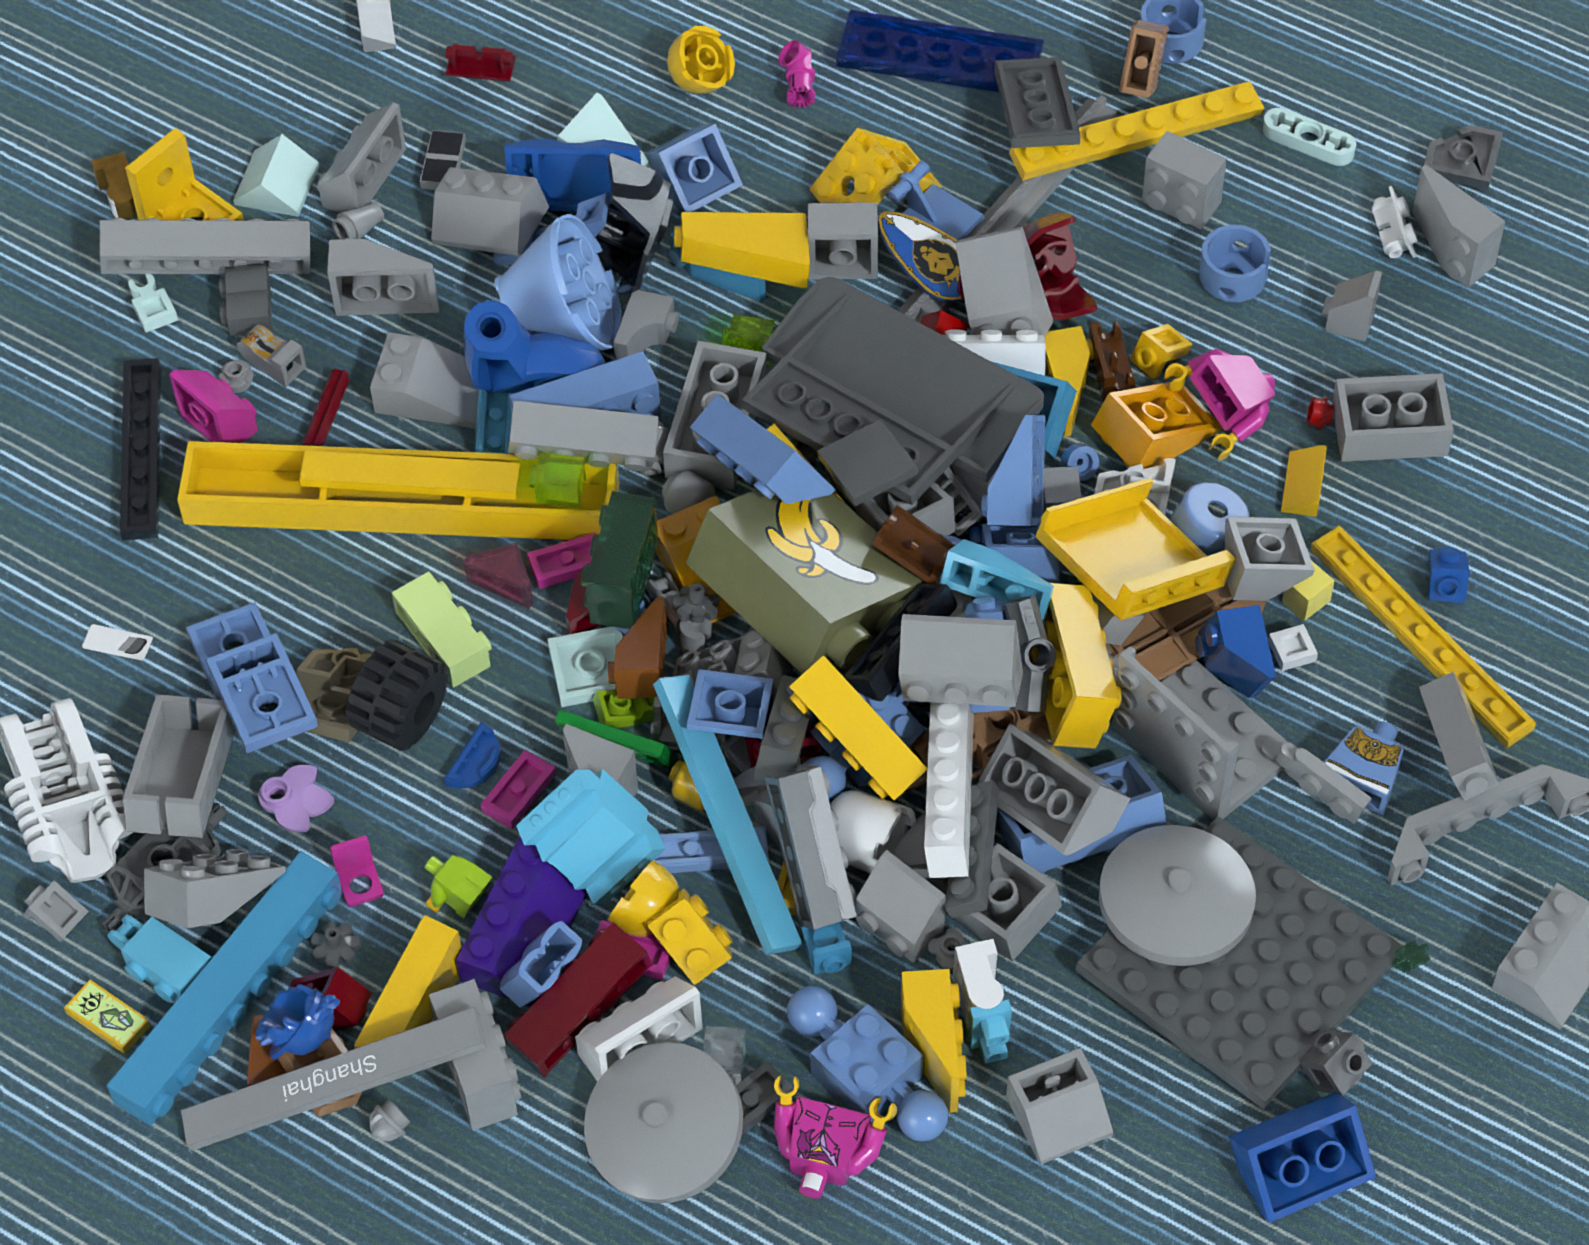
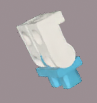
(982, 999)

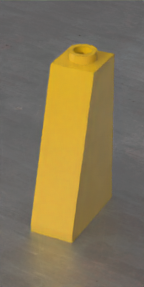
(747, 244)
(422, 970)

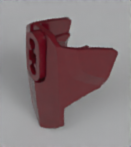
(1055, 267)

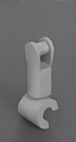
(692, 634)

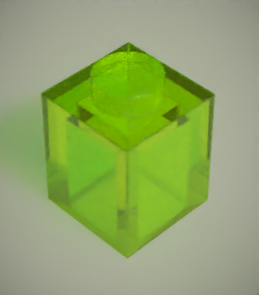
(558, 479)

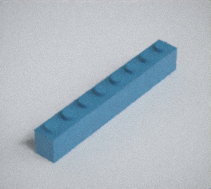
(225, 989)

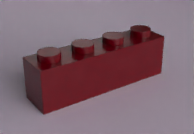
(577, 998)

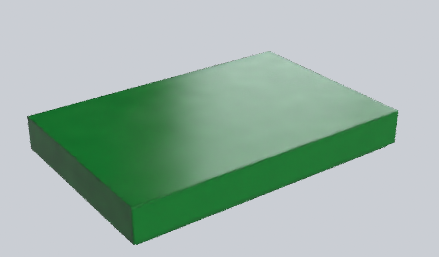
(644, 748)

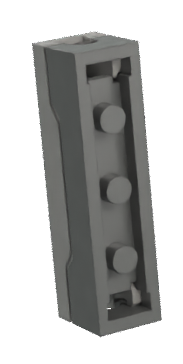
(811, 846)

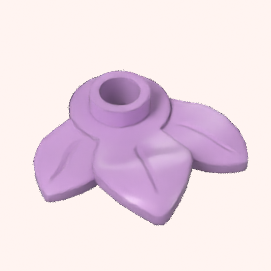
(300, 799)

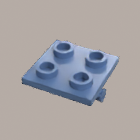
(935, 204)

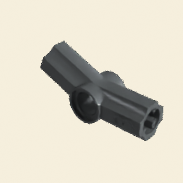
(1031, 632)

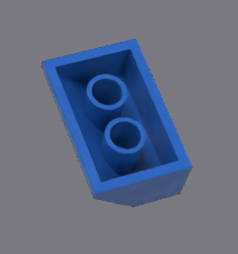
(1303, 1156)

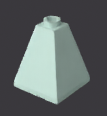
(595, 123)

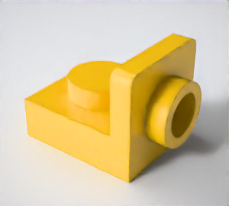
(1158, 347)

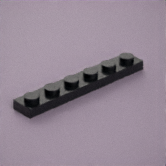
(140, 449)

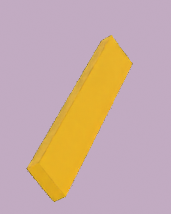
(410, 474)

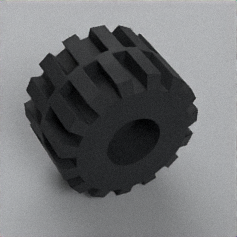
(397, 695)

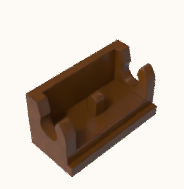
(1110, 360)
(913, 544)

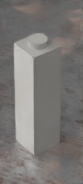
(1459, 736)

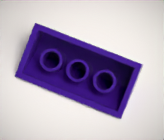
(518, 909)

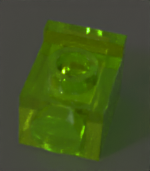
(748, 333)

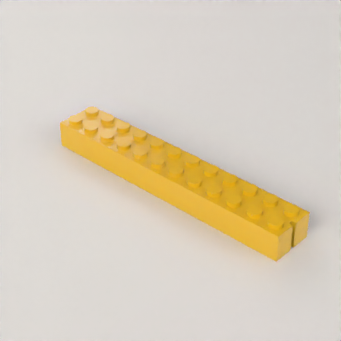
(263, 490)

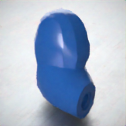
(509, 359)

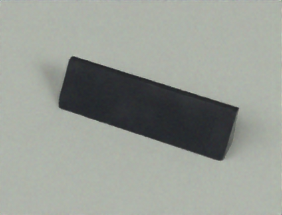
(878, 666)

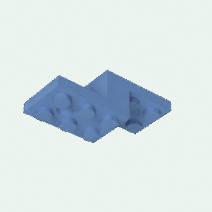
(252, 677)

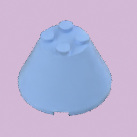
(563, 286)

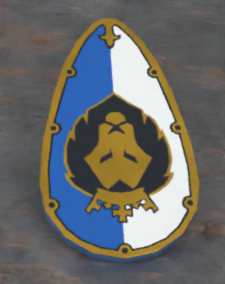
(923, 254)

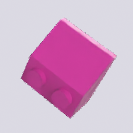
(213, 407)

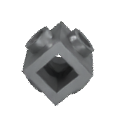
(1336, 1061)

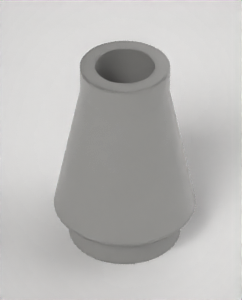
(357, 222)

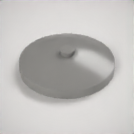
(1177, 895)
(663, 1122)

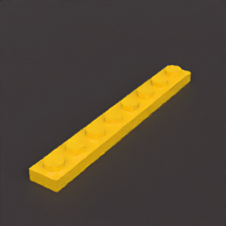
(1142, 130)

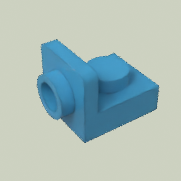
(827, 948)

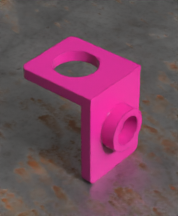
(355, 860)

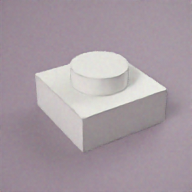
(1292, 647)

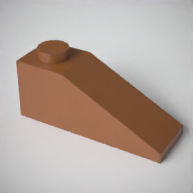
(641, 654)

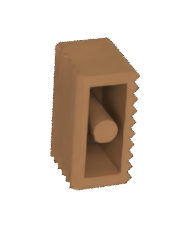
(1143, 58)

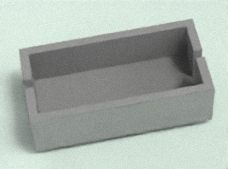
(178, 767)

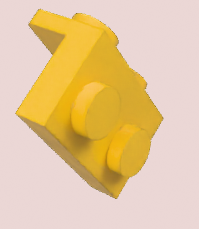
(691, 936)

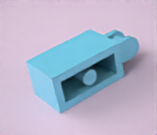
(158, 956)

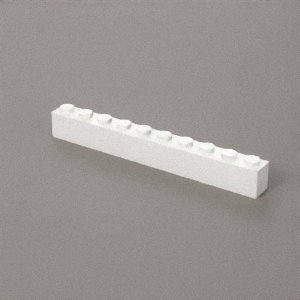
(949, 781)

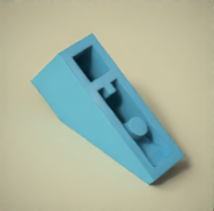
(989, 573)

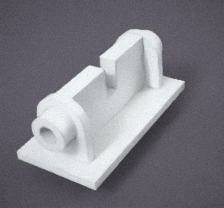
(1400, 235)

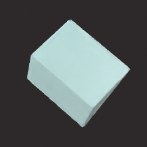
(277, 178)

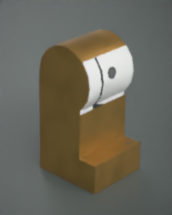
(111, 174)

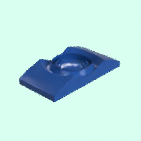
(567, 170)

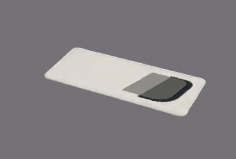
(117, 642)

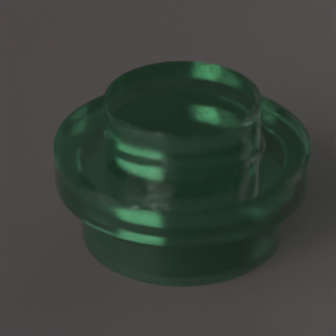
(1411, 956)

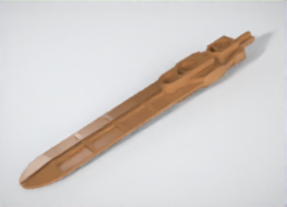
(1159, 658)

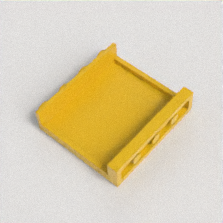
(1130, 551)

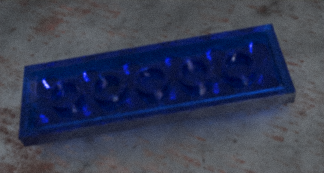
(929, 50)

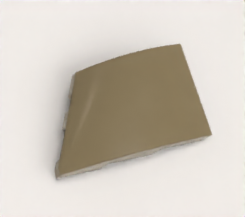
(327, 683)

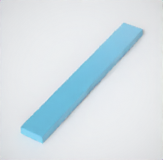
(729, 820)

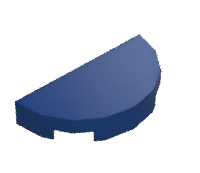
(476, 761)

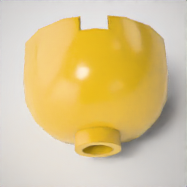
(700, 60)
(648, 896)

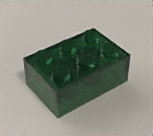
(621, 560)

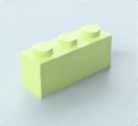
(442, 628)

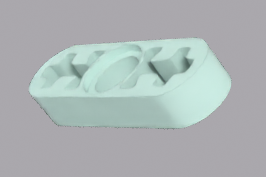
(1328, 152)

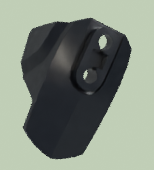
(634, 220)

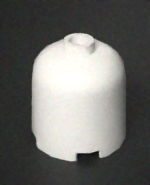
(869, 826)

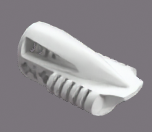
(63, 793)

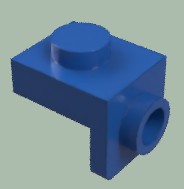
(1448, 575)

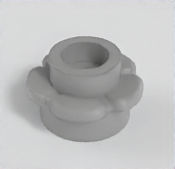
(240, 381)

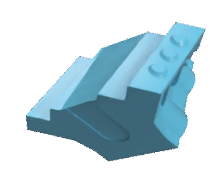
(593, 834)

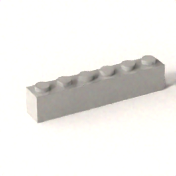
(203, 246)

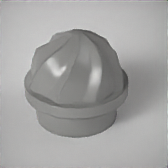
(388, 1121)

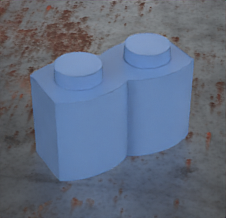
(540, 964)

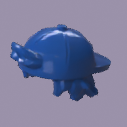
(297, 1021)

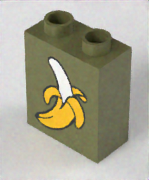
(801, 574)

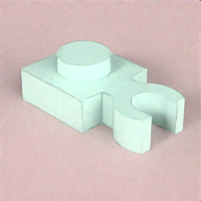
(152, 305)

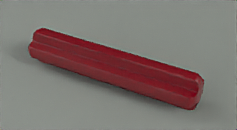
(326, 408)

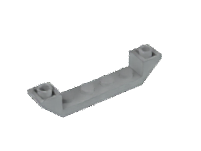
(1563, 791)

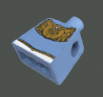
(1369, 762)

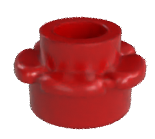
(1319, 412)

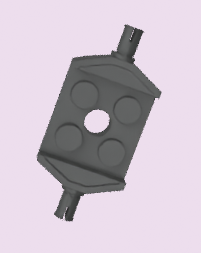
(128, 873)

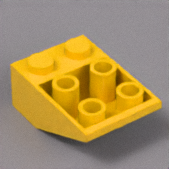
(935, 1030)

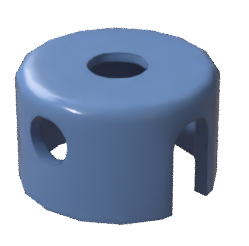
(1184, 22)
(1222, 255)
(1196, 520)

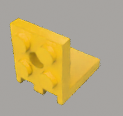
(873, 163)
(167, 188)

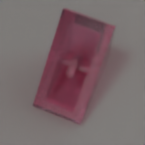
(501, 573)

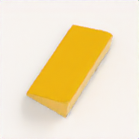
(1304, 481)

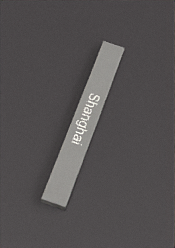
(333, 1078)

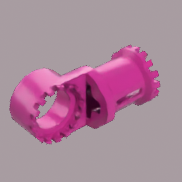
(798, 73)

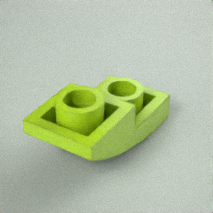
(622, 712)

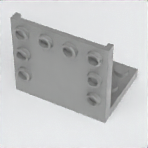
(1196, 734)

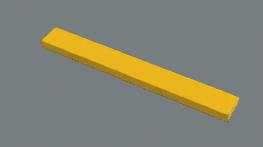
(1422, 634)

